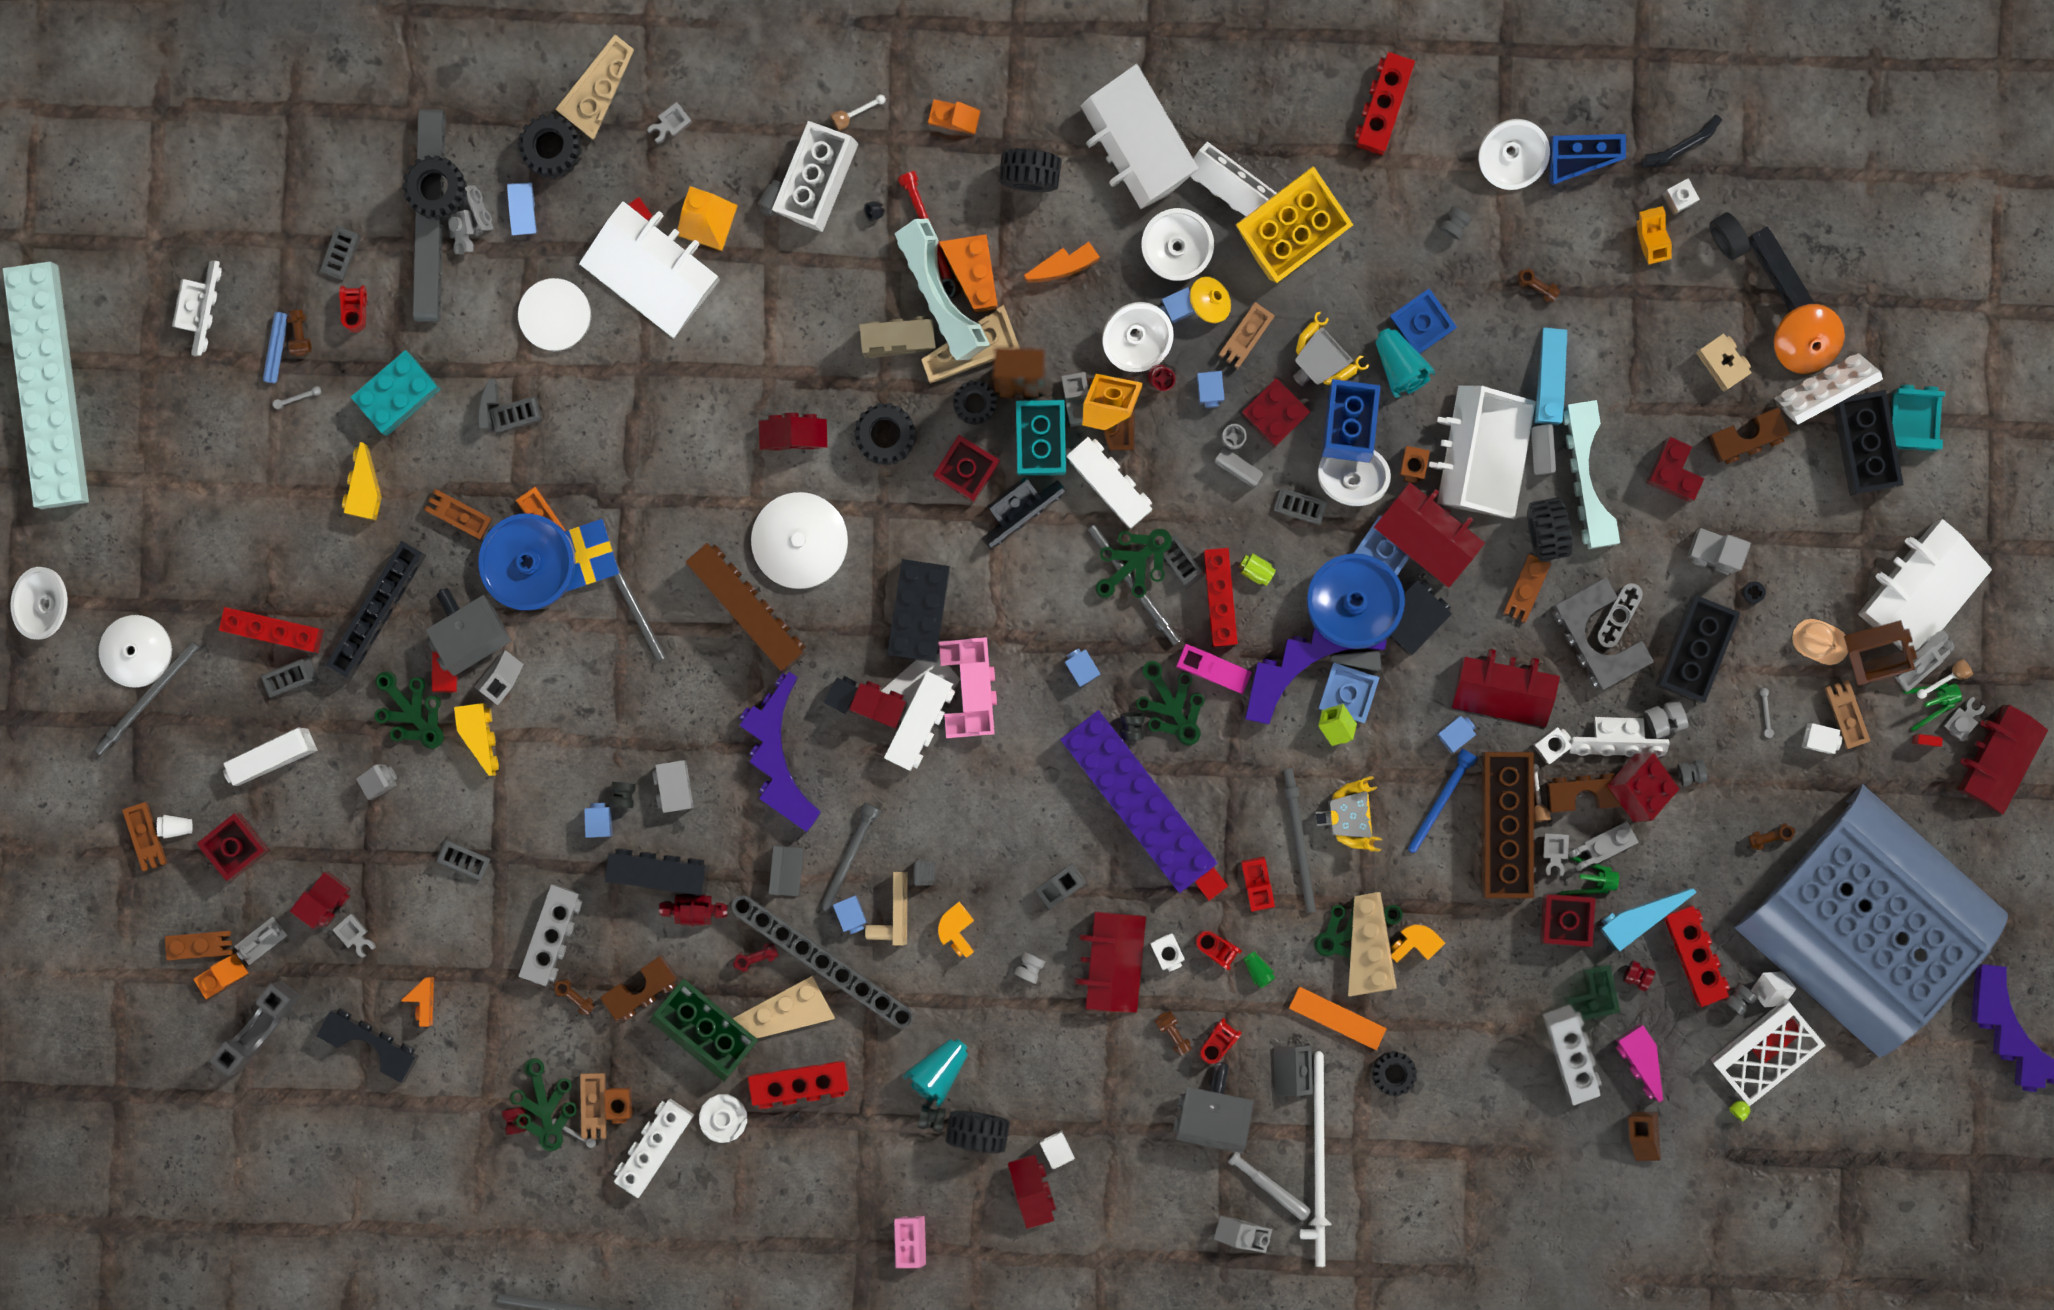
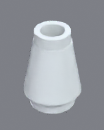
(173, 826)

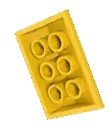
(1293, 225)

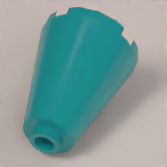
(1402, 363)
(937, 1071)

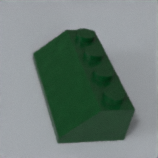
(703, 1030)

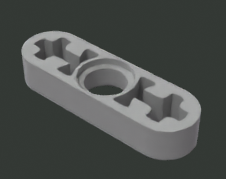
(1609, 617)

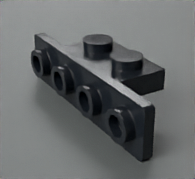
(1017, 507)

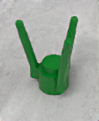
(1946, 696)
(1606, 880)

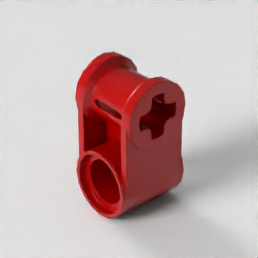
(353, 302)
(1218, 949)
(1219, 1040)

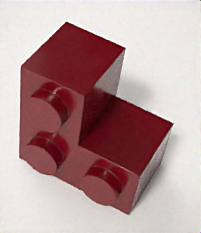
(793, 432)
(1669, 472)
(878, 705)
(319, 903)
(1032, 1191)

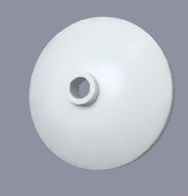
(1523, 163)
(1179, 227)
(1145, 347)
(1370, 479)
(39, 603)
(151, 652)

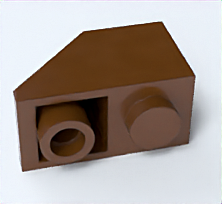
(1645, 1136)

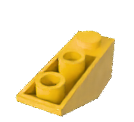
(364, 492)
(474, 728)

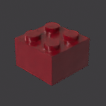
(1275, 413)
(966, 468)
(1643, 787)
(233, 847)
(1567, 920)

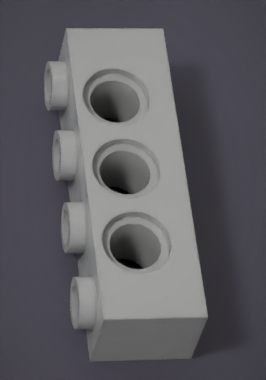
(531, 967)
(1559, 1024)

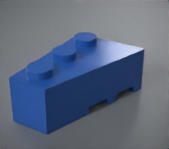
(1583, 153)

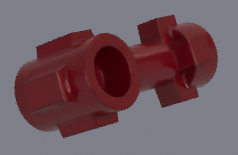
(742, 961)

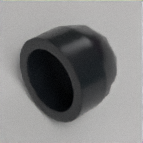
(873, 210)
(948, 283)

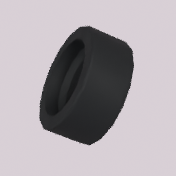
(1729, 236)

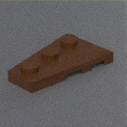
(1122, 435)

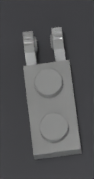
(1927, 660)
(1605, 845)

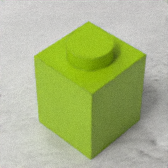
(1337, 724)

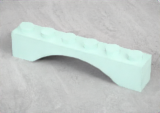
(920, 249)
(1599, 524)

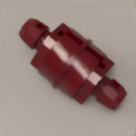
(693, 909)

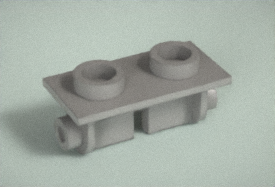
(480, 217)
(260, 941)

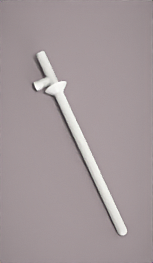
(1319, 1220)

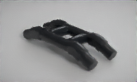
(1662, 158)

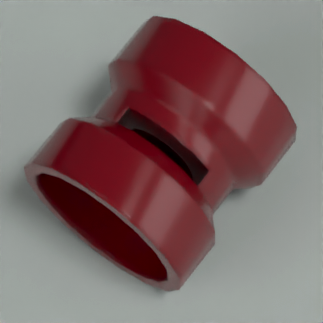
(1166, 377)
(1638, 975)
(509, 1116)

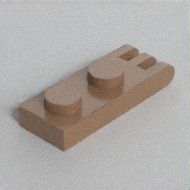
(1247, 334)
(1847, 715)
(593, 1104)

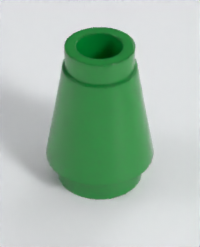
(1259, 970)

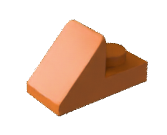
(954, 116)
(221, 976)
(425, 995)

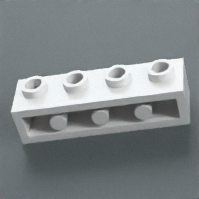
(1230, 180)
(1109, 483)
(919, 721)
(653, 1148)

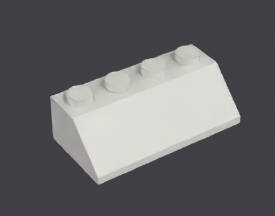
(815, 176)

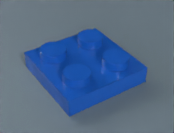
(1423, 321)

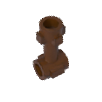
(1527, 278)
(299, 345)
(1783, 832)
(563, 988)
(1167, 1023)

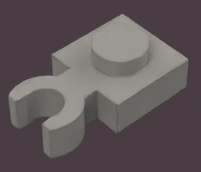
(672, 121)
(460, 228)
(1962, 722)
(1555, 848)
(352, 933)

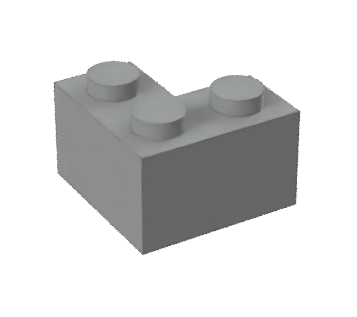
(1719, 551)

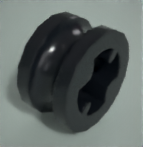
(1748, 597)

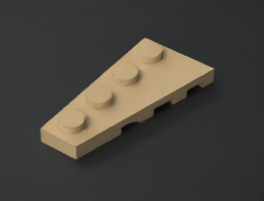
(593, 92)
(999, 334)
(1370, 950)
(788, 1010)

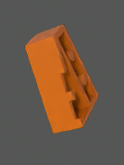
(972, 267)

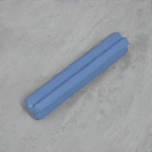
(275, 347)

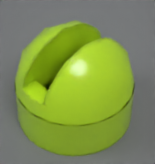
(1740, 1110)

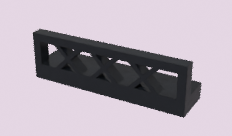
(1779, 269)

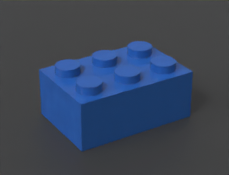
(1351, 421)

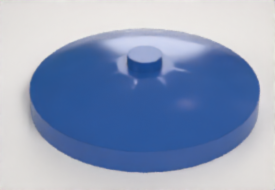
(527, 562)
(1355, 601)

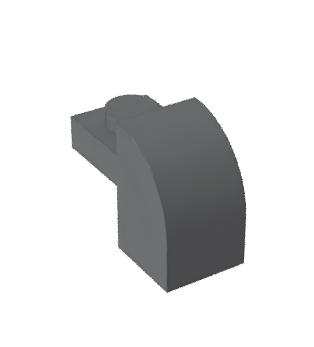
(1061, 885)

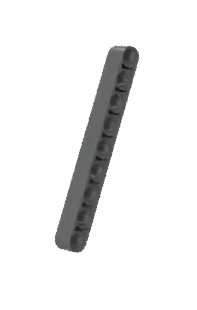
(429, 231)
(815, 950)

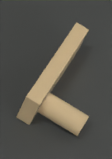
(897, 931)

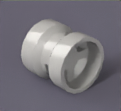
(1233, 433)
(1029, 967)

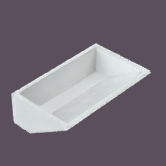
(1138, 138)
(649, 268)
(1485, 451)
(1927, 584)

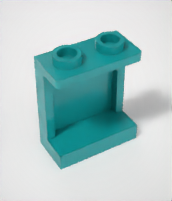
(1917, 417)

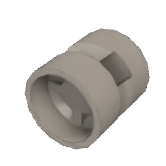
(1665, 719)

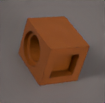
(1419, 455)
(622, 1094)

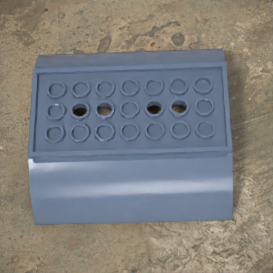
(1851, 956)

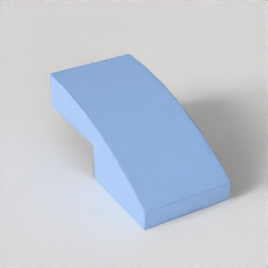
(521, 208)

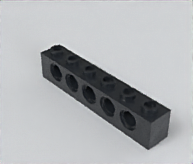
(376, 610)

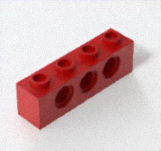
(1401, 69)
(1220, 597)
(271, 630)
(1676, 923)
(834, 1071)

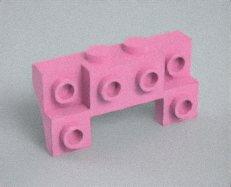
(976, 687)

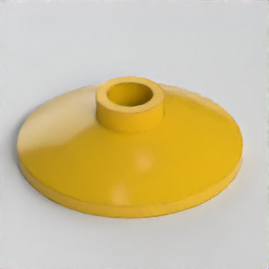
(1210, 300)

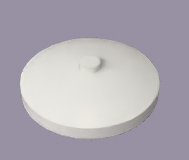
(799, 540)

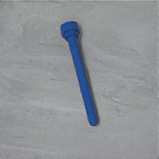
(1465, 761)

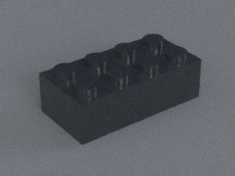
(1868, 443)
(918, 610)
(1698, 649)
(657, 873)

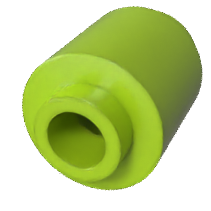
(1256, 569)

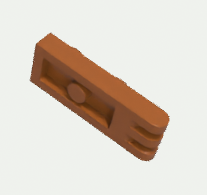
(459, 515)
(1527, 587)
(144, 835)
(197, 945)

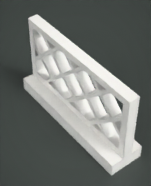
(1754, 1035)

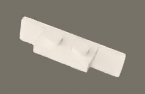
(194, 307)
(1618, 737)

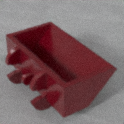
(1429, 534)
(1505, 690)
(2002, 758)
(1114, 962)

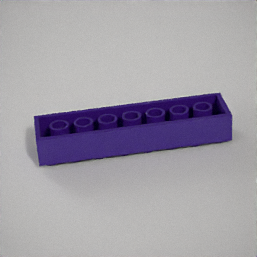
(1138, 801)

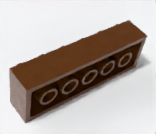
(1019, 372)
(743, 605)
(1507, 824)

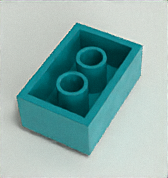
(395, 393)
(1041, 437)

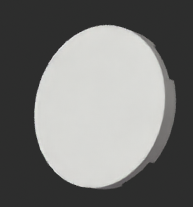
(554, 314)

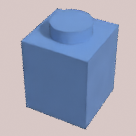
(1177, 305)
(1210, 388)
(1081, 667)
(1457, 733)
(598, 820)
(850, 914)

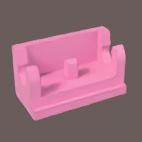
(910, 1242)

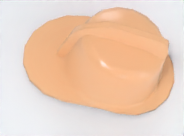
(1820, 641)

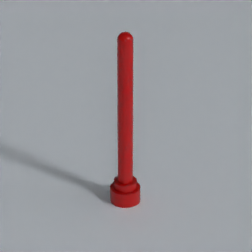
(909, 182)

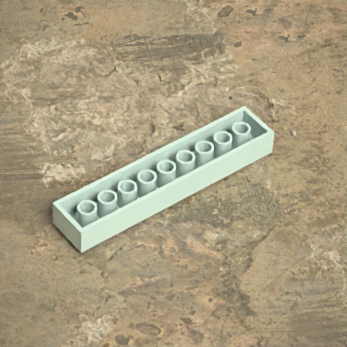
(45, 385)

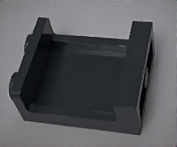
(1420, 617)

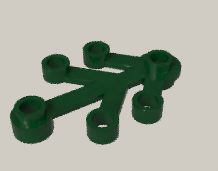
(1136, 560)
(1173, 706)
(412, 712)
(1345, 935)
(543, 1108)

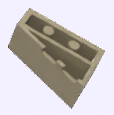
(897, 337)

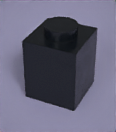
(841, 694)

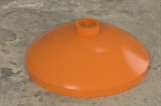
(1801, 330)

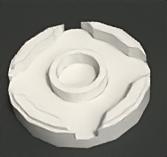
(723, 1118)

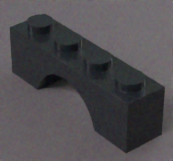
(394, 1059)

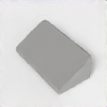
(1543, 449)
(1238, 467)

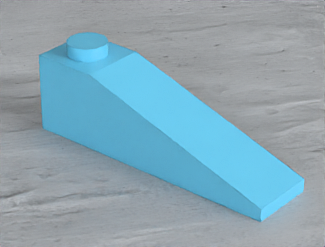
(1551, 377)
(1631, 923)

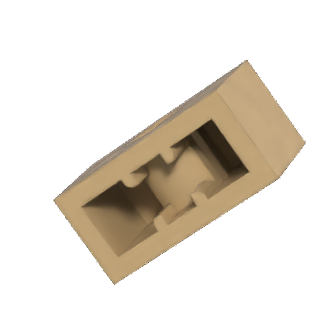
(1727, 374)

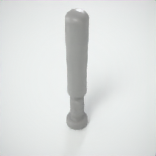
(1290, 1202)

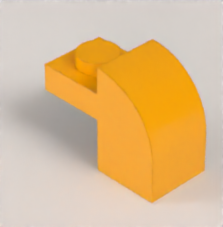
(1653, 235)
(951, 924)
(1420, 938)

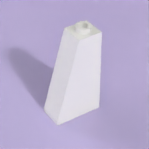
(269, 756)

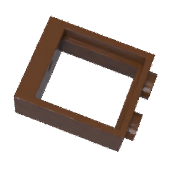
(1886, 665)

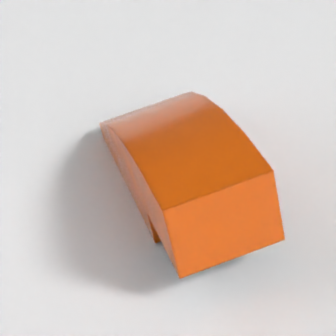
(1063, 264)

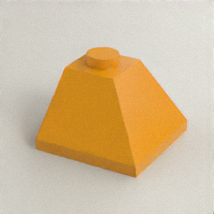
(706, 218)
(1109, 401)

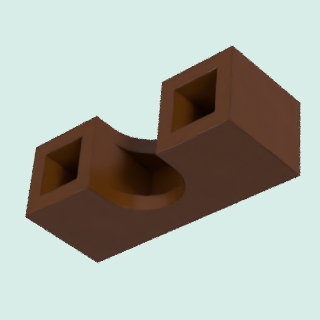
(1768, 429)
(1562, 794)
(658, 978)

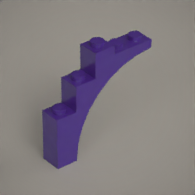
(1271, 680)
(766, 725)
(1993, 1007)

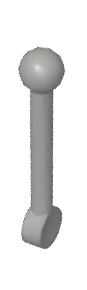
(278, 404)
(1768, 732)
(589, 1142)

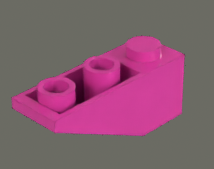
(1213, 669)
(1643, 1056)

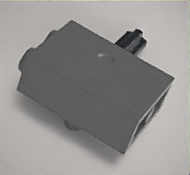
(466, 633)
(1213, 1117)

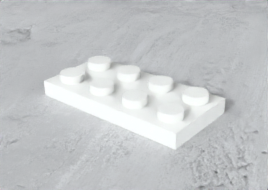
(1828, 388)

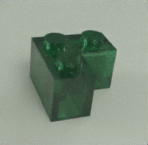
(1600, 995)

